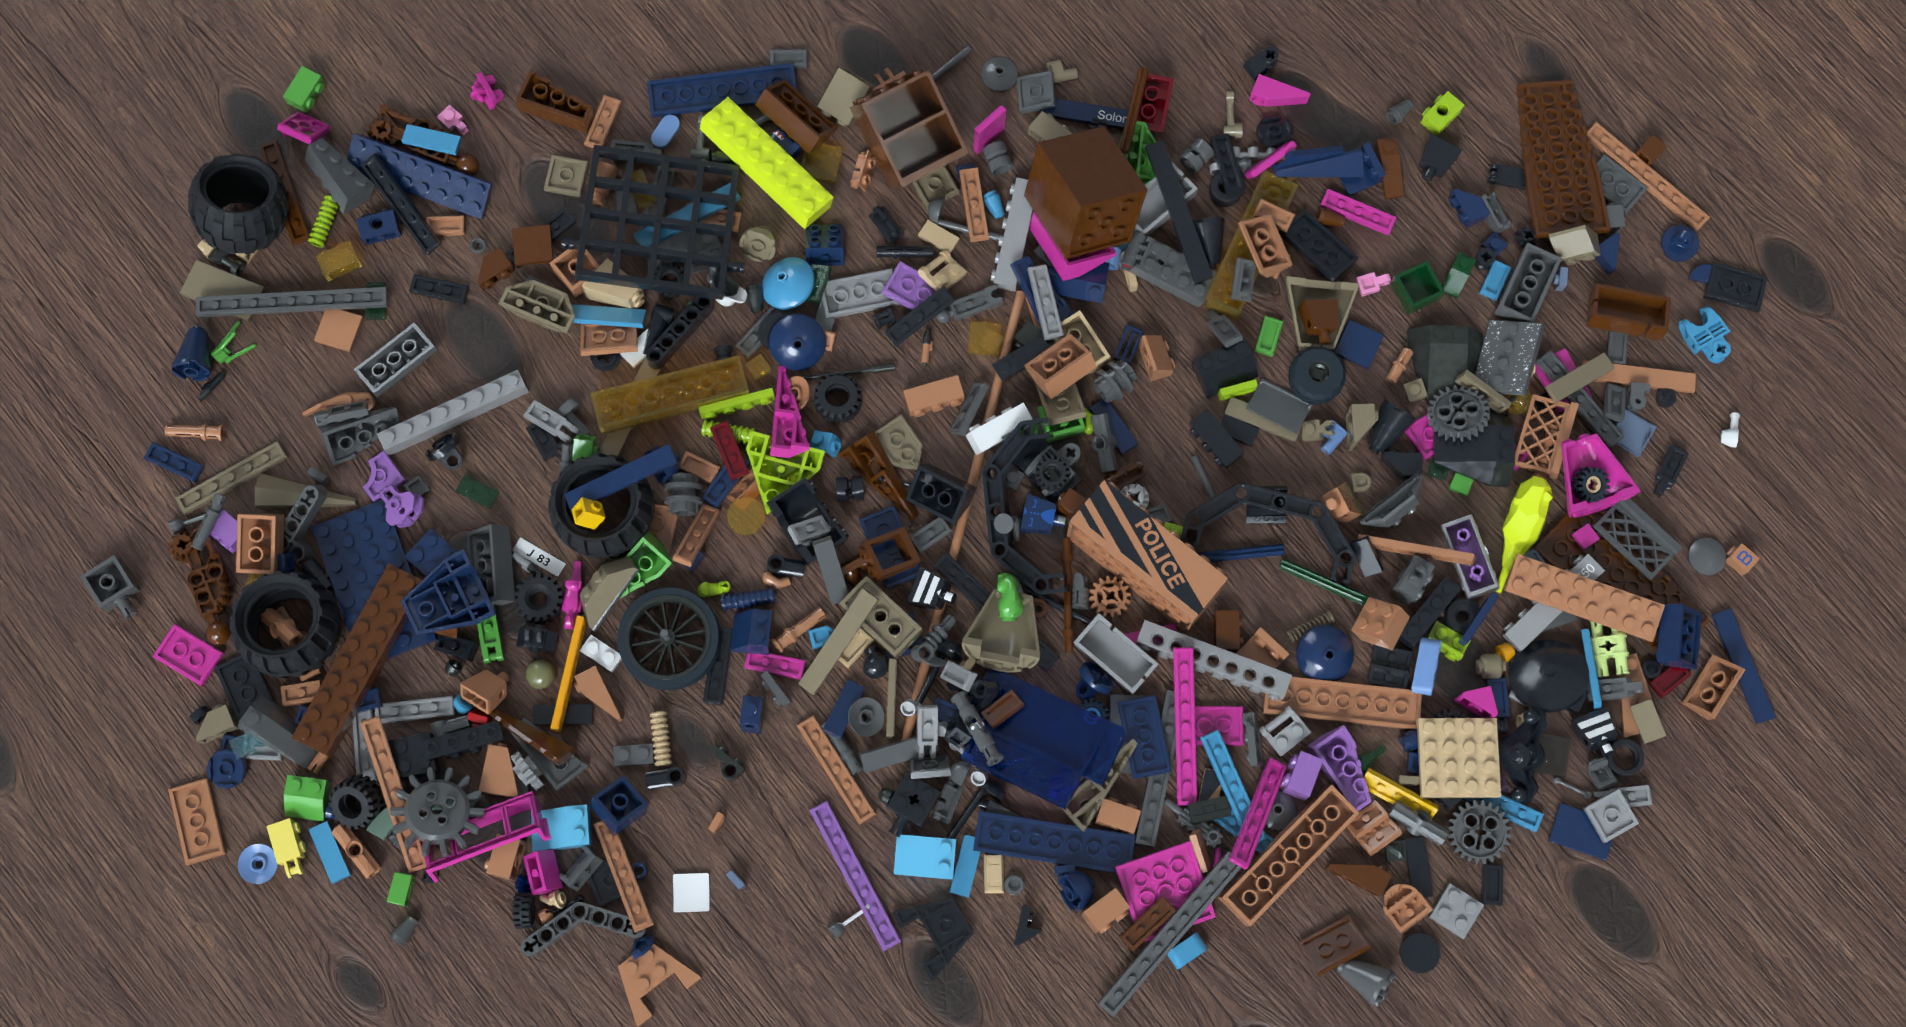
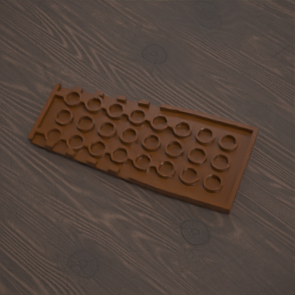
(1558, 161)
(1561, 550)

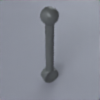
(1586, 794)

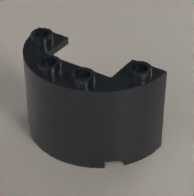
(801, 504)

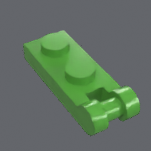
(490, 638)

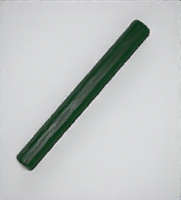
(1323, 582)

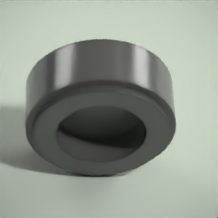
(1014, 885)

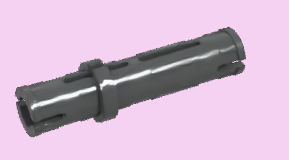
(208, 522)
(846, 753)

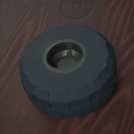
(1317, 375)

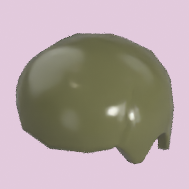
(541, 673)

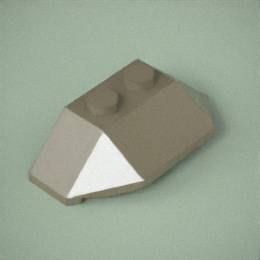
(539, 305)
(605, 587)

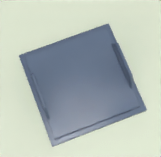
(1635, 432)

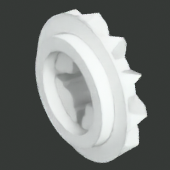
(1134, 489)

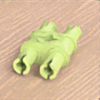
(1601, 654)

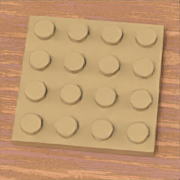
(1458, 758)

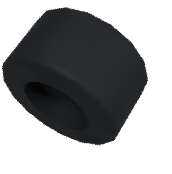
(1218, 197)

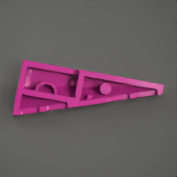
(787, 431)

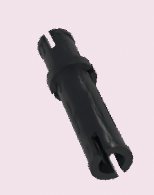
(904, 251)

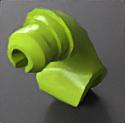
(710, 589)

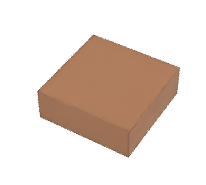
(716, 823)

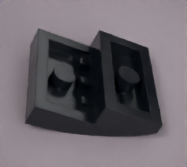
(1390, 667)

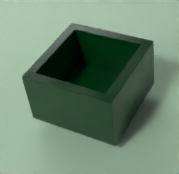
(1417, 287)

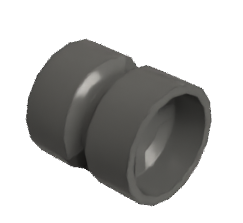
(1199, 153)
(997, 157)

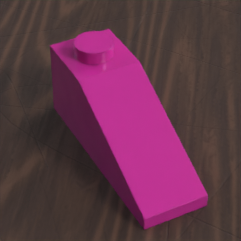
(1275, 93)

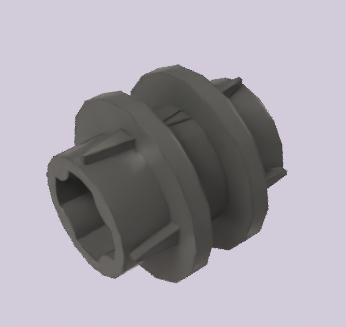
(1112, 383)
(683, 494)

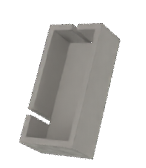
(1154, 211)
(1115, 654)

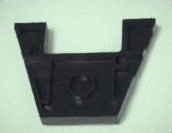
(945, 927)

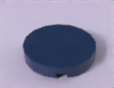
(226, 770)

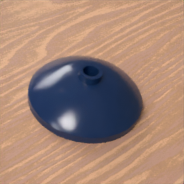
(797, 328)
(1312, 653)

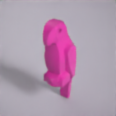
(571, 601)

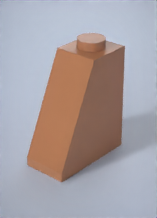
(497, 775)

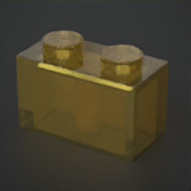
(338, 260)

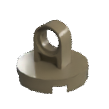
(758, 243)

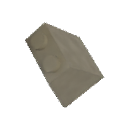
(840, 94)

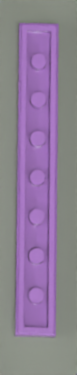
(855, 875)

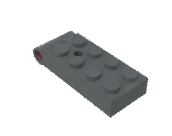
(1170, 275)

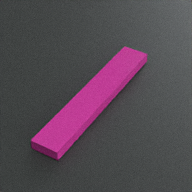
(1257, 813)

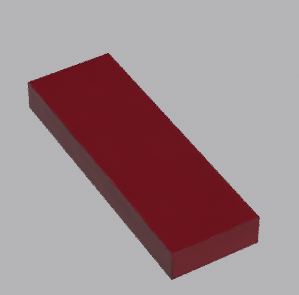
(729, 450)

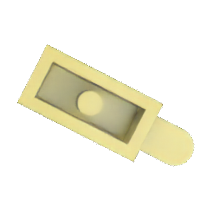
(287, 845)

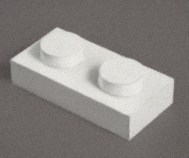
(601, 653)

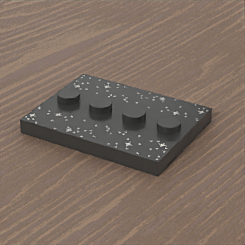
(1509, 355)

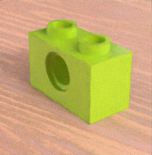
(1449, 105)

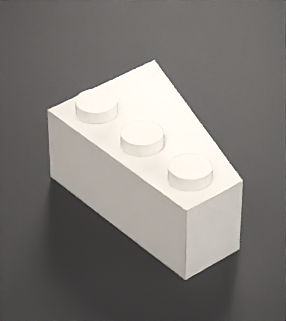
(997, 428)

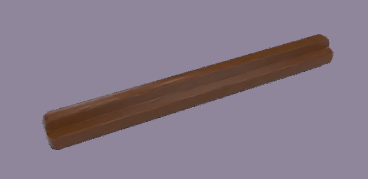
(1133, 110)

